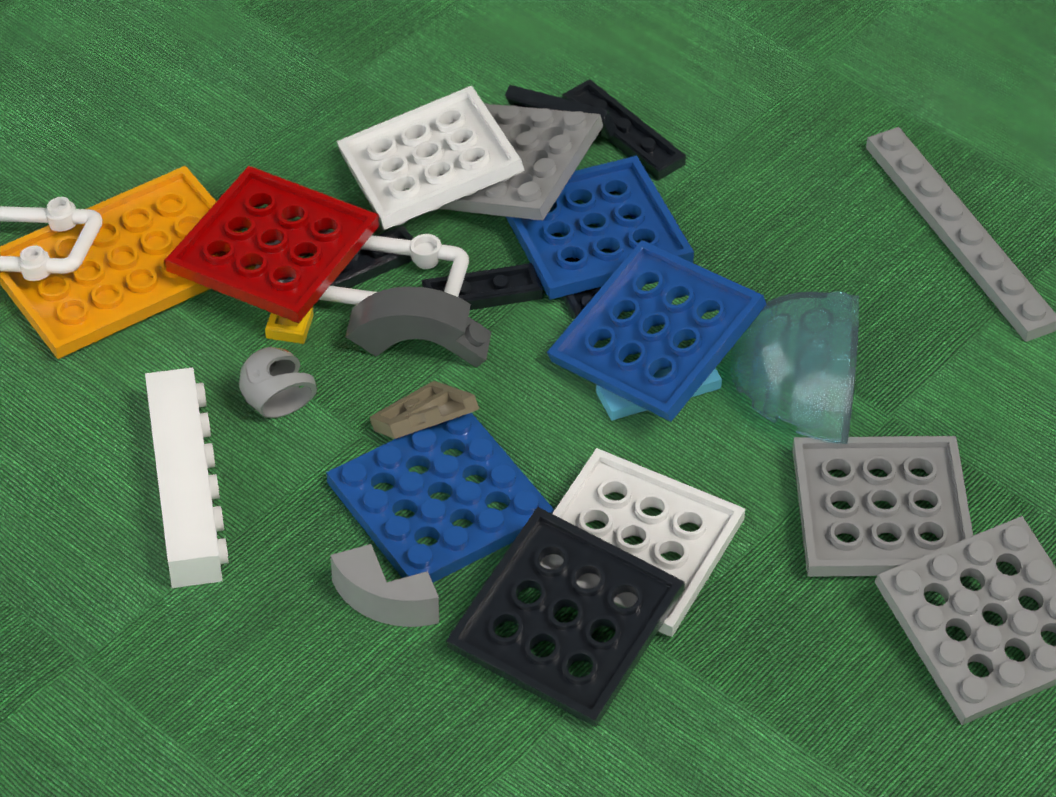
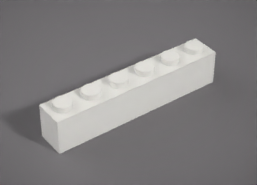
(183, 478)

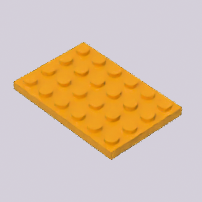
(123, 270)

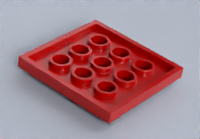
(286, 201)

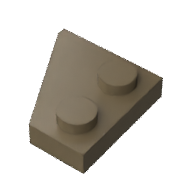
(423, 409)

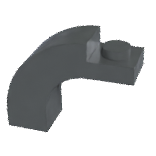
(418, 314)

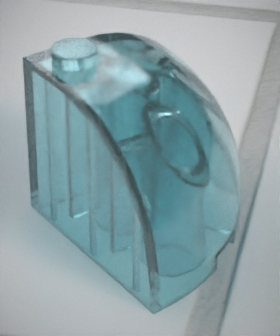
(802, 362)

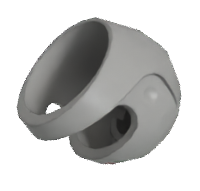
(272, 382)

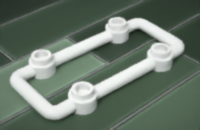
(61, 216)
(425, 252)

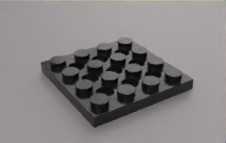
(549, 676)

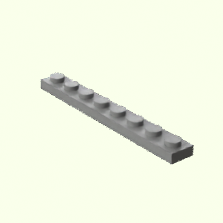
(963, 234)

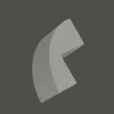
(400, 602)

